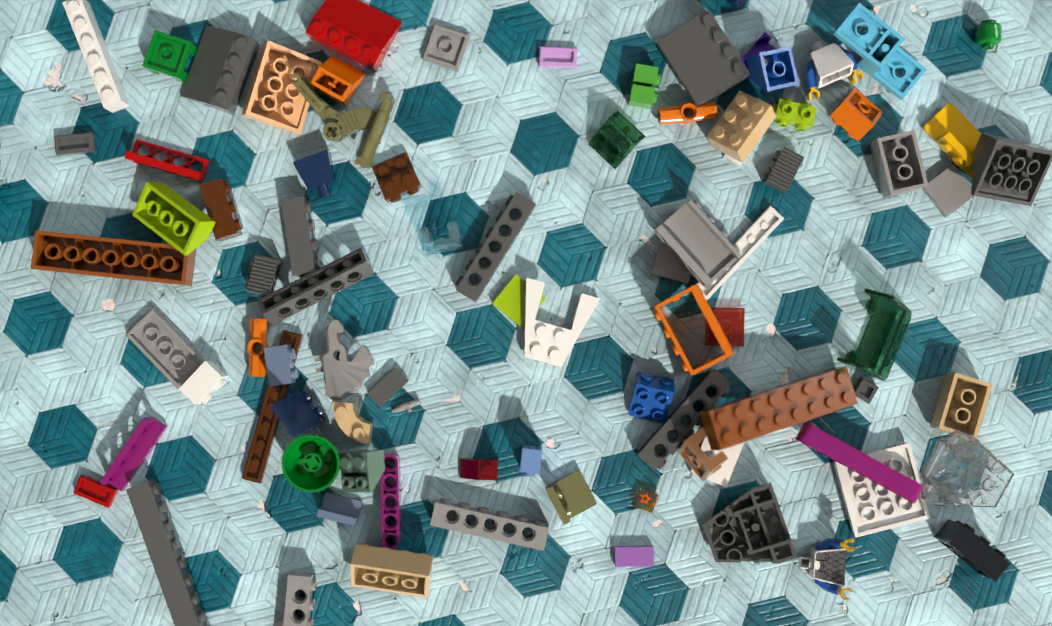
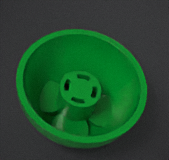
(309, 473)

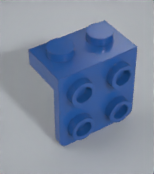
(651, 397)

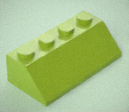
(172, 217)

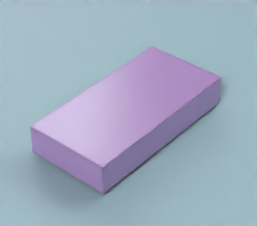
(558, 57)

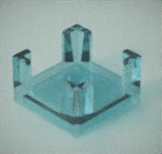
(442, 244)

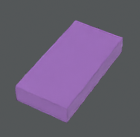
(634, 556)

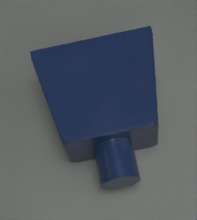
(317, 172)

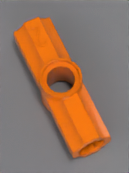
(675, 114)
(259, 334)

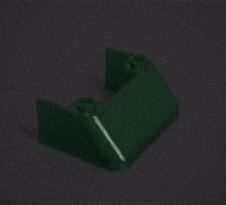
(881, 336)

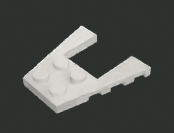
(547, 341)

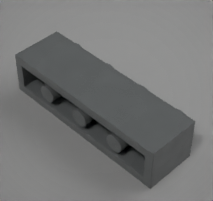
(299, 236)

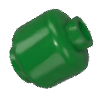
(988, 34)

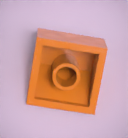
(856, 114)

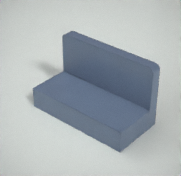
(340, 509)

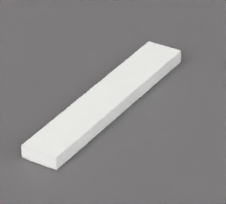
(747, 244)

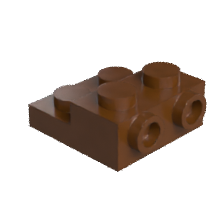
(397, 177)

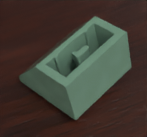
(361, 470)

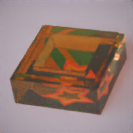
(646, 500)

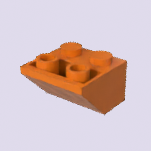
(337, 80)

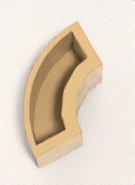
(351, 422)

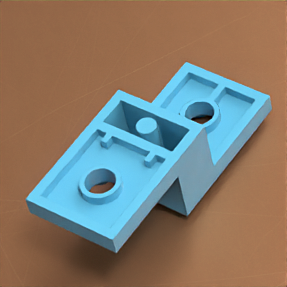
(880, 51)

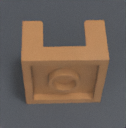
(697, 458)

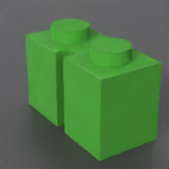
(643, 86)

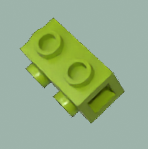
(794, 114)

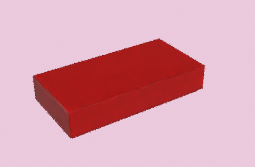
(95, 491)

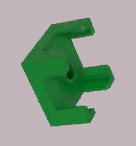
(168, 55)

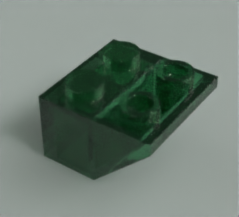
(616, 139)

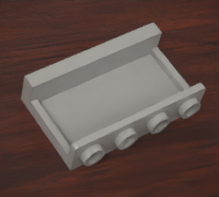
(698, 243)

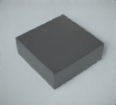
(865, 390)

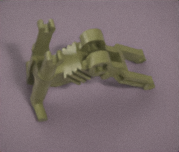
(350, 121)

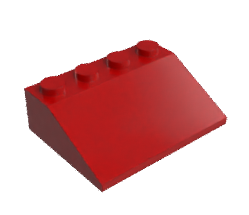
(354, 31)

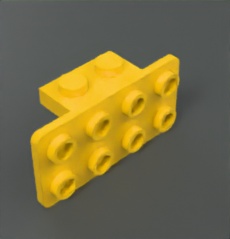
(954, 136)

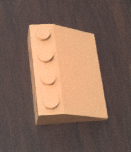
(271, 92)

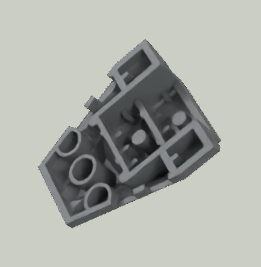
(750, 529)

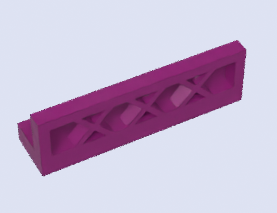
(134, 453)

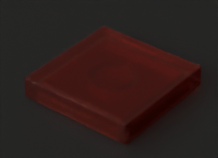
(732, 324)

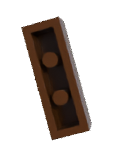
(221, 209)

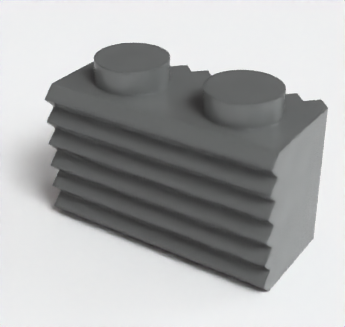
(783, 169)
(263, 275)

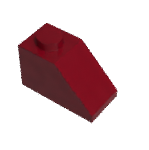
(479, 468)

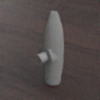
(406, 406)

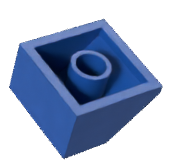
(773, 69)

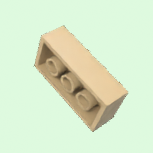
(391, 570)

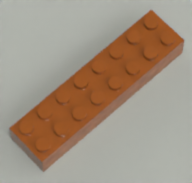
(112, 258)
(778, 408)

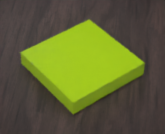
(512, 300)

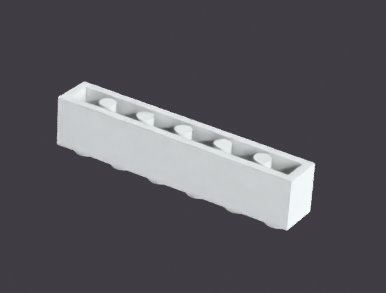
(96, 55)

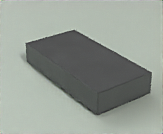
(75, 144)
(388, 387)

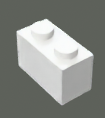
(203, 383)

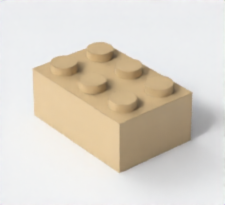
(741, 126)
(961, 404)

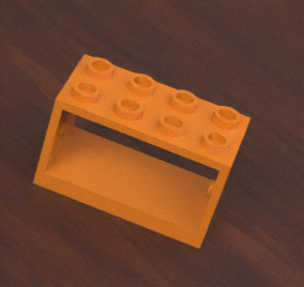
(710, 317)

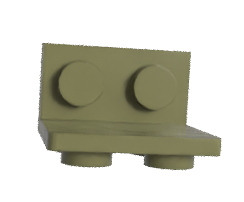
(570, 496)

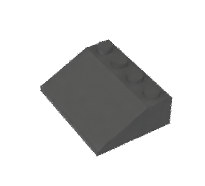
(703, 58)
(220, 69)
(1008, 169)

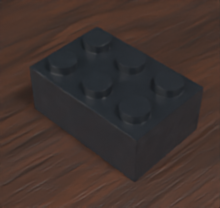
(972, 549)

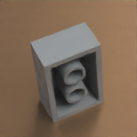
(899, 164)

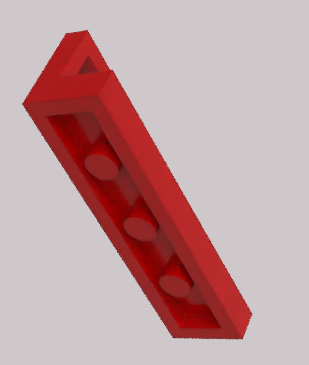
(164, 165)

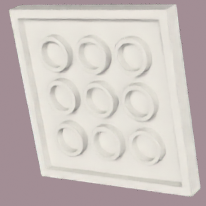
(873, 506)

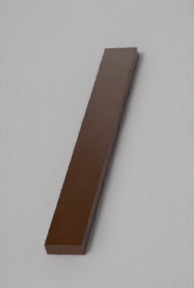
(268, 421)

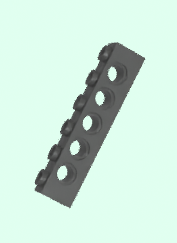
(515, 202)
(315, 286)
(721, 388)

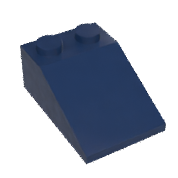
(298, 413)

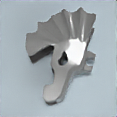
(342, 375)

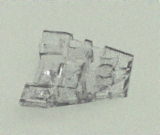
(963, 473)

